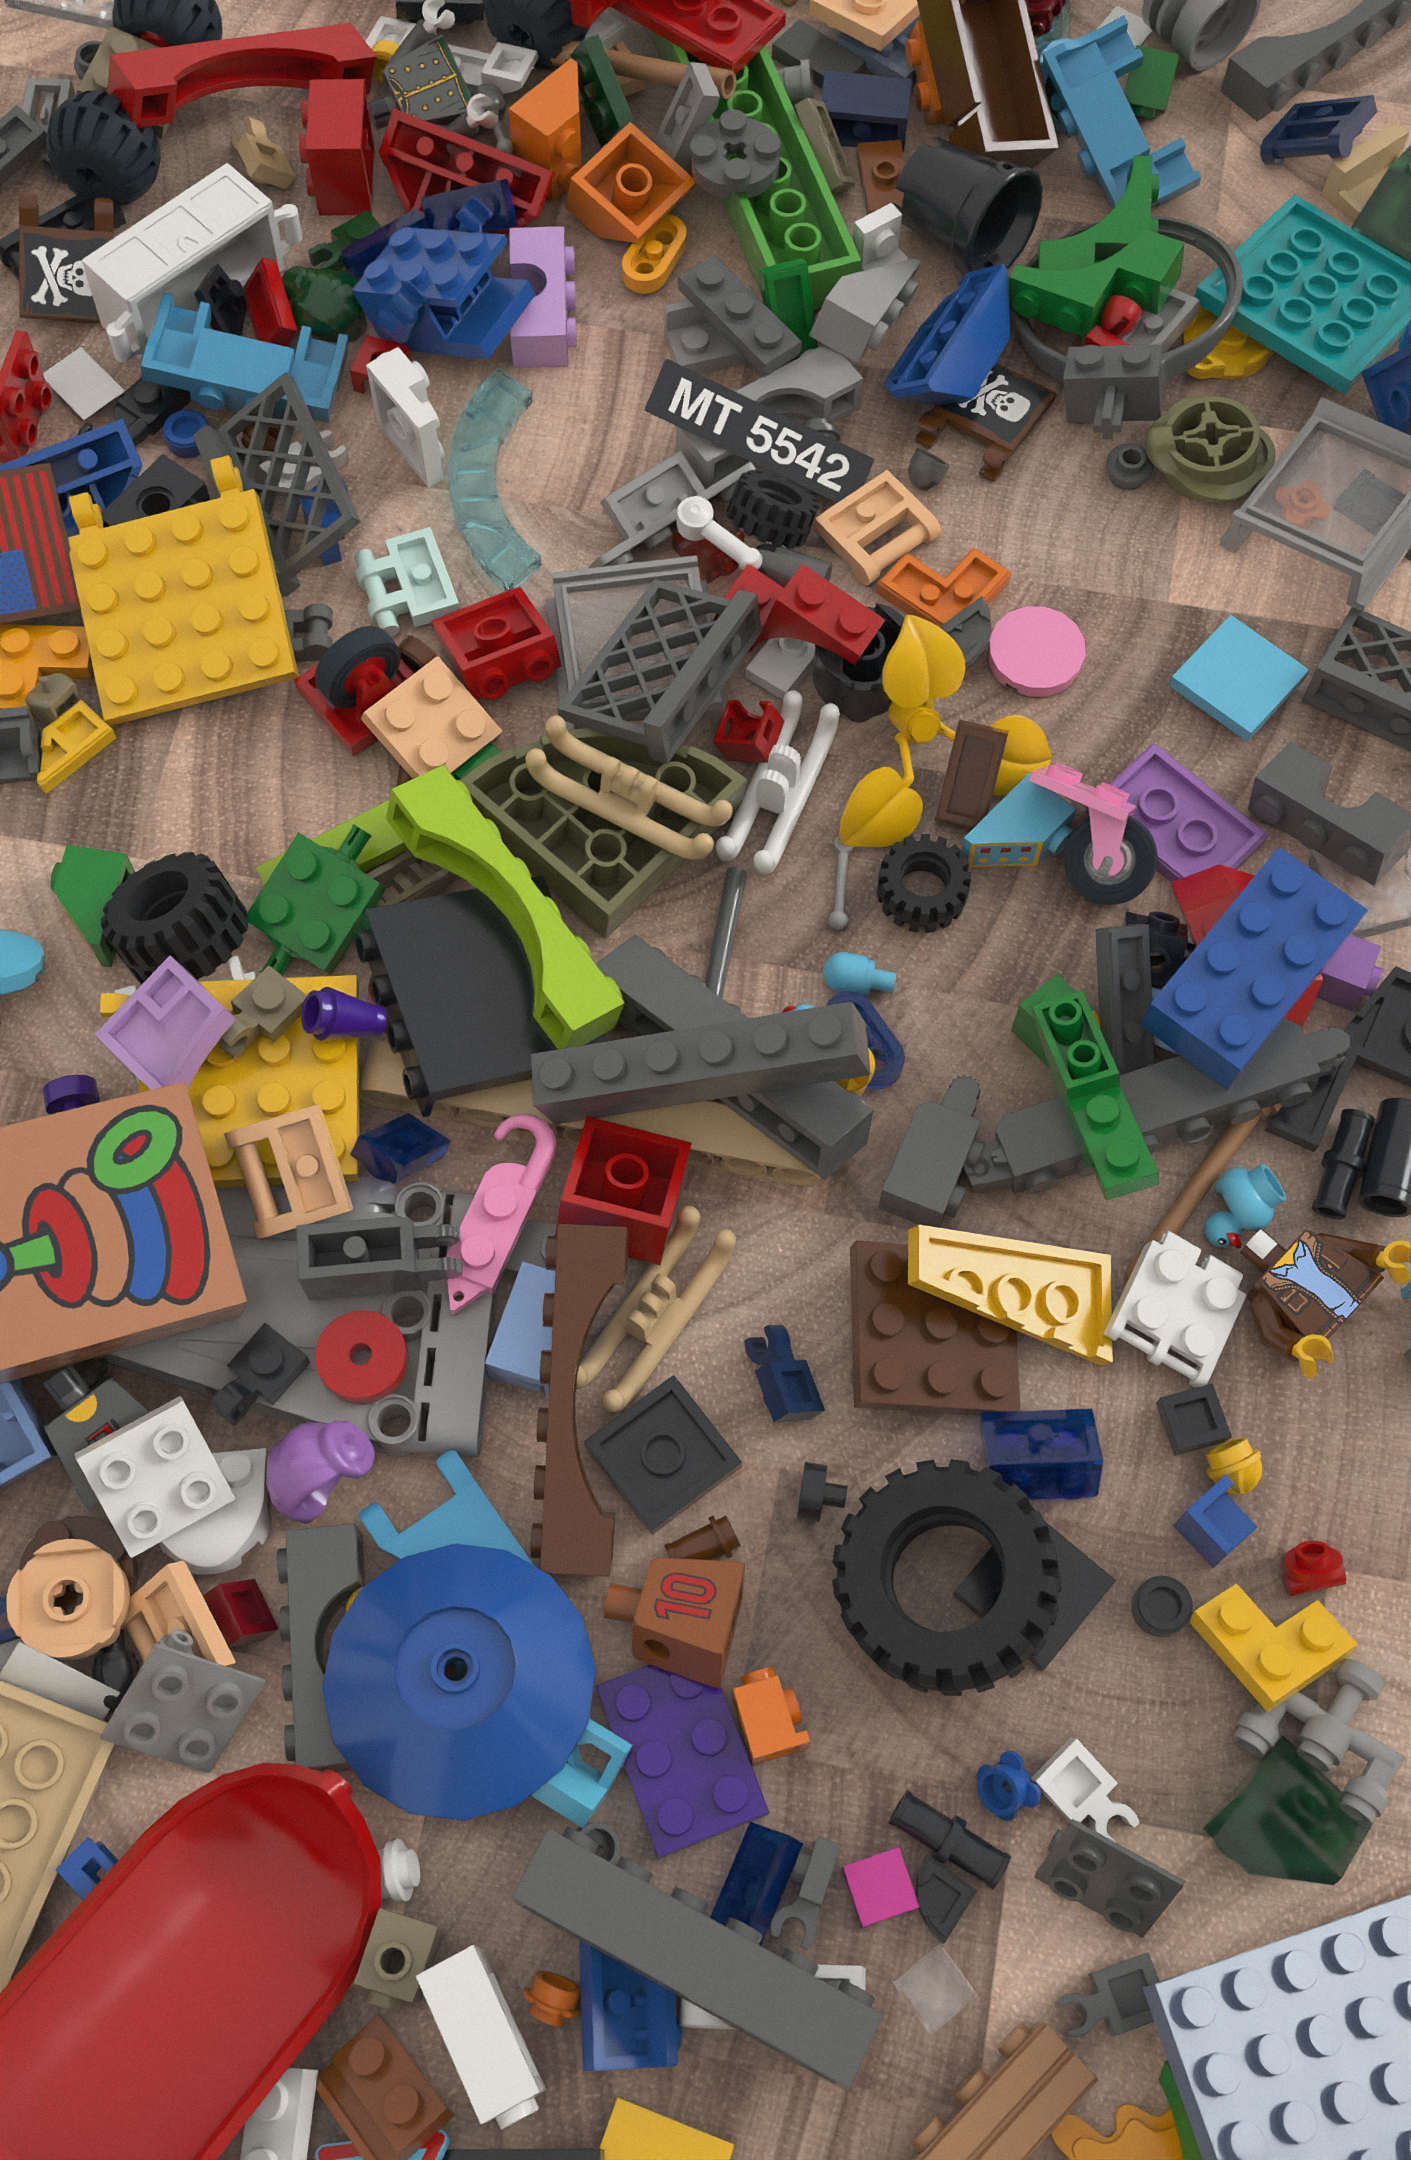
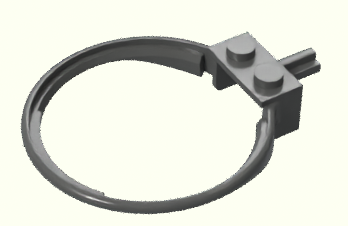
(1129, 380)

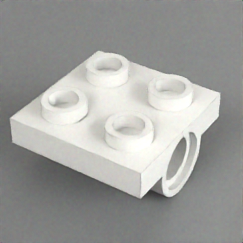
(155, 1476)

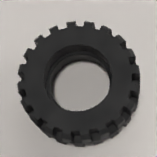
(923, 1502)

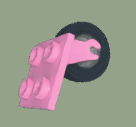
(1111, 852)

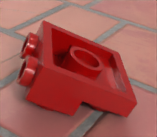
(498, 644)

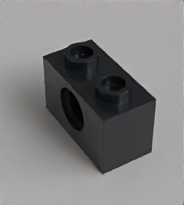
(157, 490)

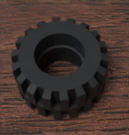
(177, 911)

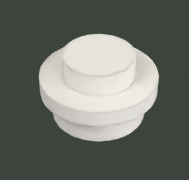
(398, 1871)

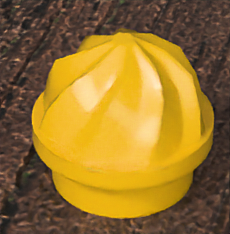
(1237, 1462)

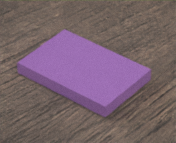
(1186, 817)

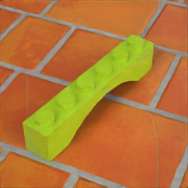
(445, 828)

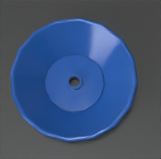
(469, 1741)

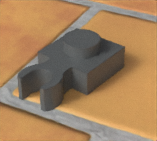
(1116, 1997)

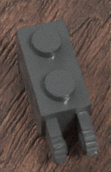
(933, 1156)
(372, 1256)

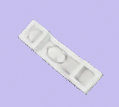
(505, 67)

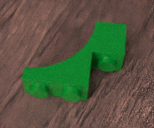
(1112, 232)
(1075, 297)

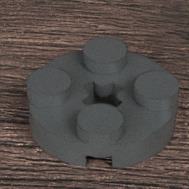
(740, 136)

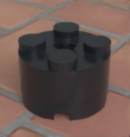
(858, 687)

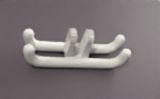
(781, 786)

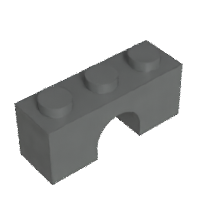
(1359, 838)

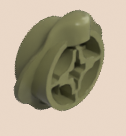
(1210, 449)

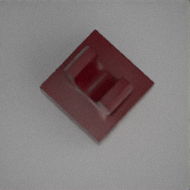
(240, 1612)

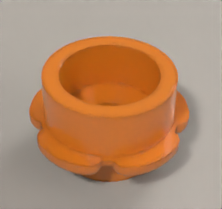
(552, 1998)

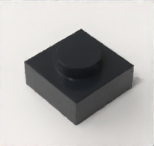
(1193, 1419)

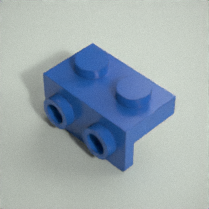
(624, 2017)

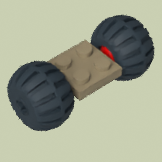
(89, 135)

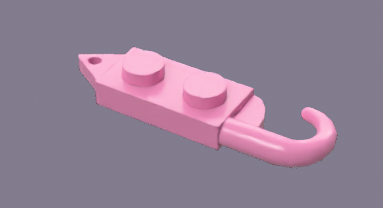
(499, 1214)

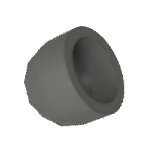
(926, 469)
(605, 1837)

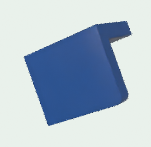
(1215, 1524)

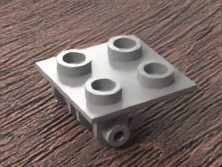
(182, 1705)

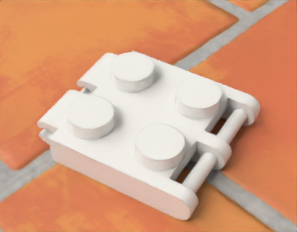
(1179, 1306)

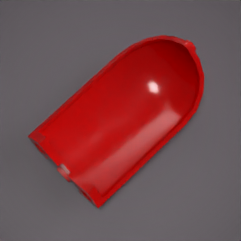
(190, 1973)

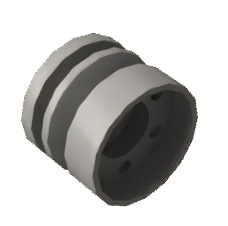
(1201, 29)

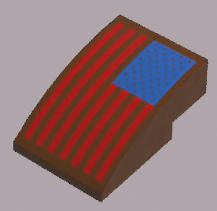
(33, 547)

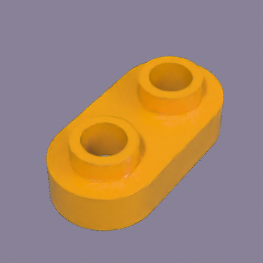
(650, 262)

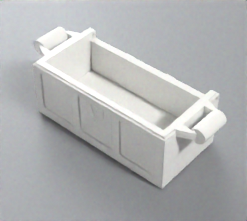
(174, 248)

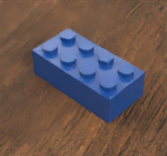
(1252, 967)

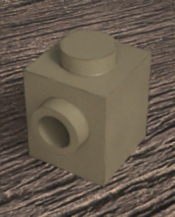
(389, 1936)

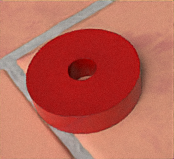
(353, 1333)

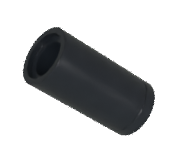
(1388, 1165)

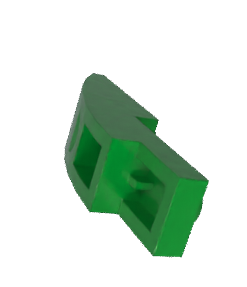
(1093, 1096)

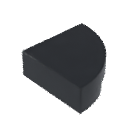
(941, 1897)

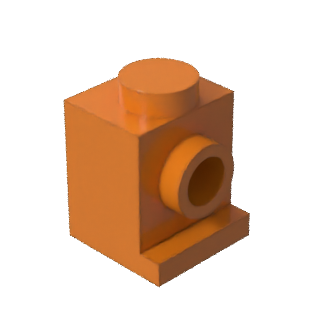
(768, 1716)

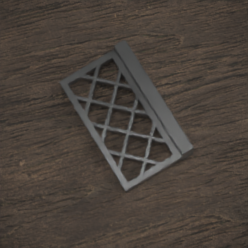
(259, 412)
(696, 675)
(1360, 694)

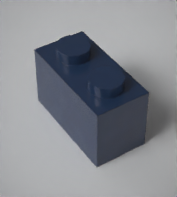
(867, 107)

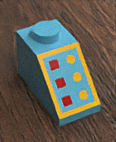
(1020, 828)

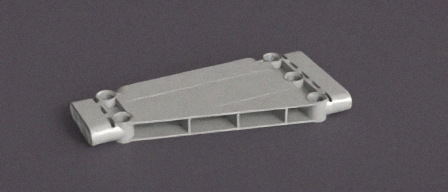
(275, 1297)

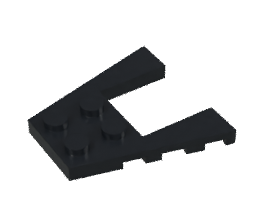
(1377, 1041)

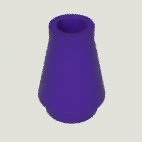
(341, 1016)

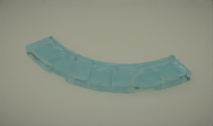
(474, 477)

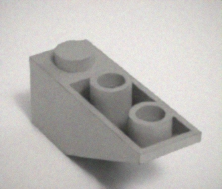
(864, 308)

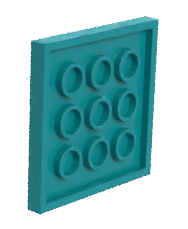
(1317, 293)

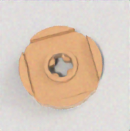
(44, 1577)

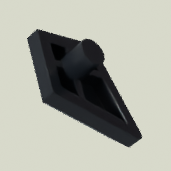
(225, 301)

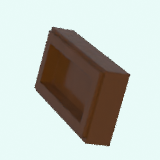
(971, 774)

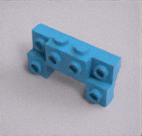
(1101, 116)
(234, 369)

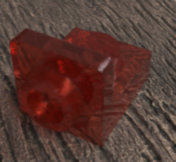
(711, 560)

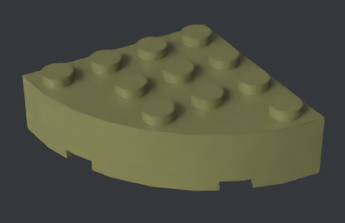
(583, 857)

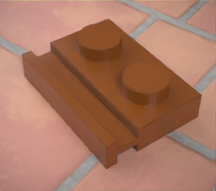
(381, 2095)

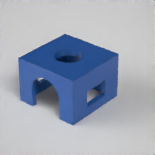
(82, 1865)

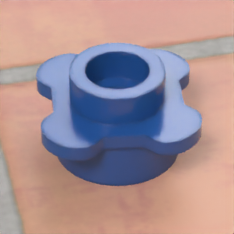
(995, 1791)

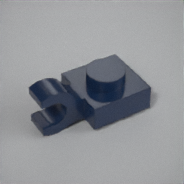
(785, 1382)

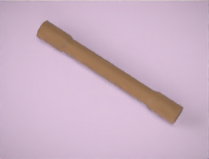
(654, 69)

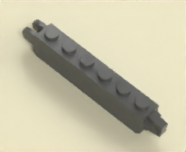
(1167, 1102)

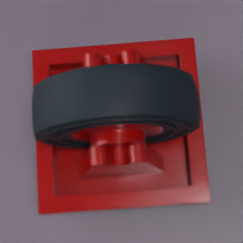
(352, 679)

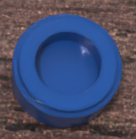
(179, 432)

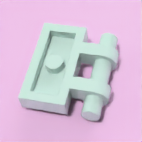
(421, 577)

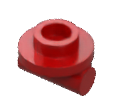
(1312, 1568)

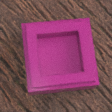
(880, 1887)

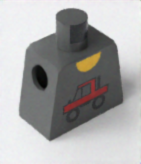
(85, 1418)

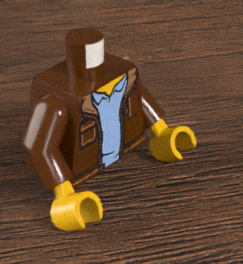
(1315, 1289)

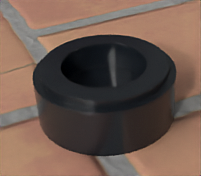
(1162, 1606)

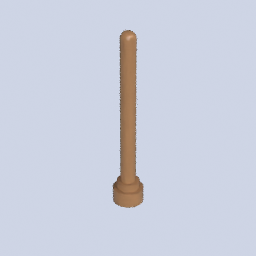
(1204, 1179)

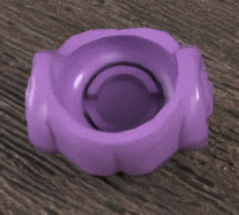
(311, 1463)

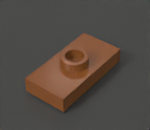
(879, 171)

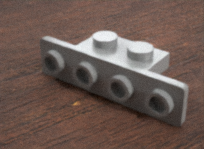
(650, 505)

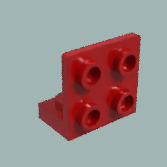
(22, 398)

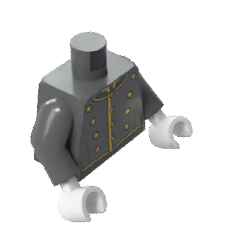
(428, 83)

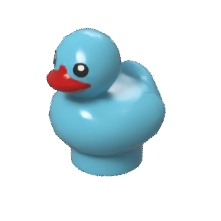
(1251, 1200)

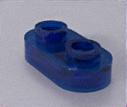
(879, 1038)

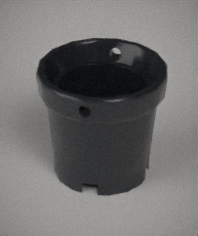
(970, 204)

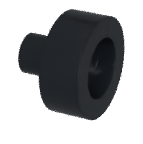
(818, 1492)

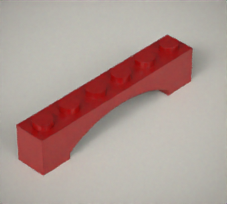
(167, 78)

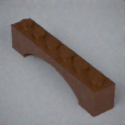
(574, 1529)

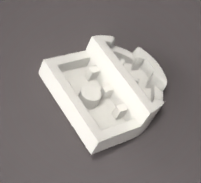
(230, 1532)

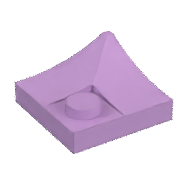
(166, 1027)

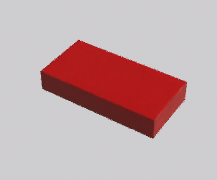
(269, 304)

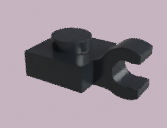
(262, 1369)

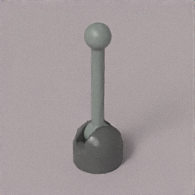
(499, 109)

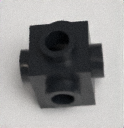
(1167, 944)

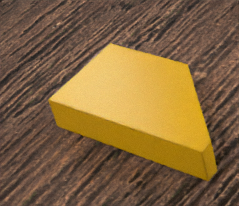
(70, 744)

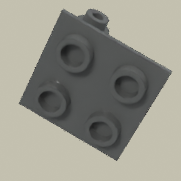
(1107, 1878)

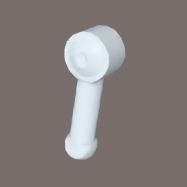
(697, 522)

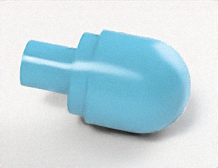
(856, 974)

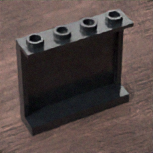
(453, 993)

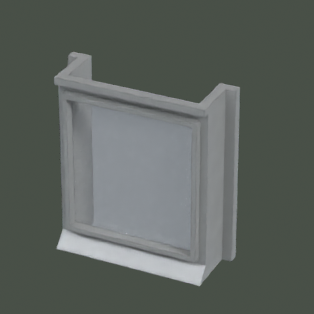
(1337, 498)
(593, 605)

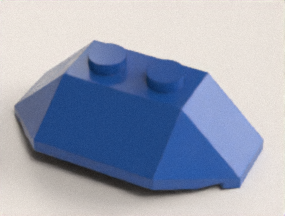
(956, 343)
(92, 462)

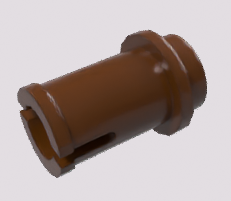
(707, 1542)

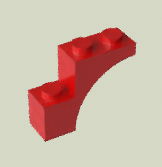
(810, 612)

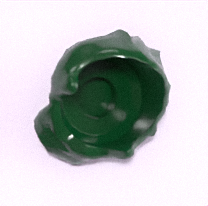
(324, 302)

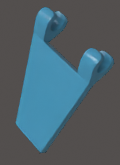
(461, 1520)

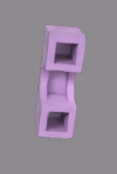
(543, 330)

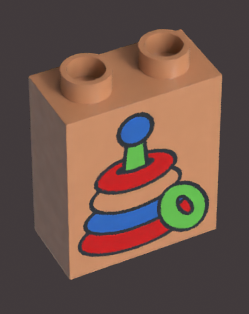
(109, 1232)

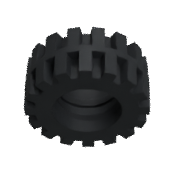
(772, 509)
(928, 857)

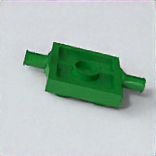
(315, 902)

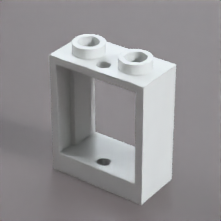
(482, 2037)

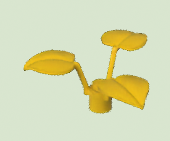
(919, 668)

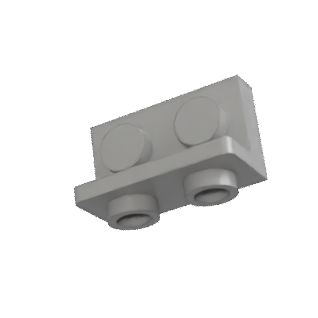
(696, 341)

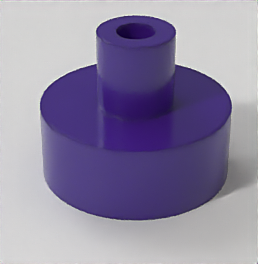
(70, 1093)

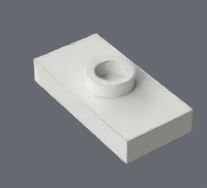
(781, 665)

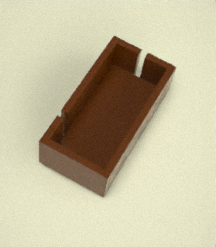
(989, 78)

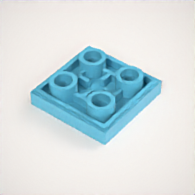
(1239, 678)

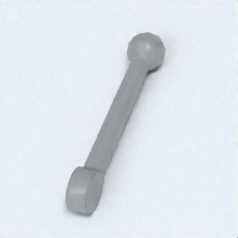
(838, 918)

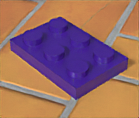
(683, 1758)

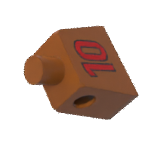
(682, 1615)

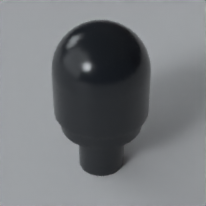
(115, 1669)

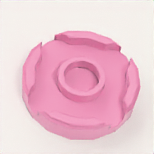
(1036, 651)

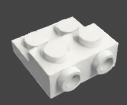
(406, 413)

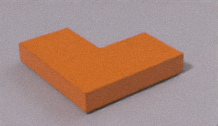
(938, 599)

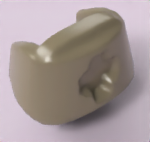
(51, 696)

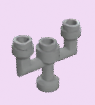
(1329, 1737)

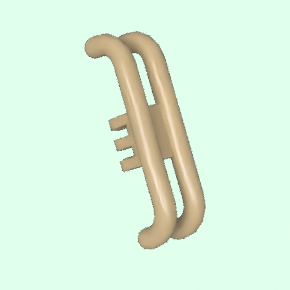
(625, 794)
(655, 1312)

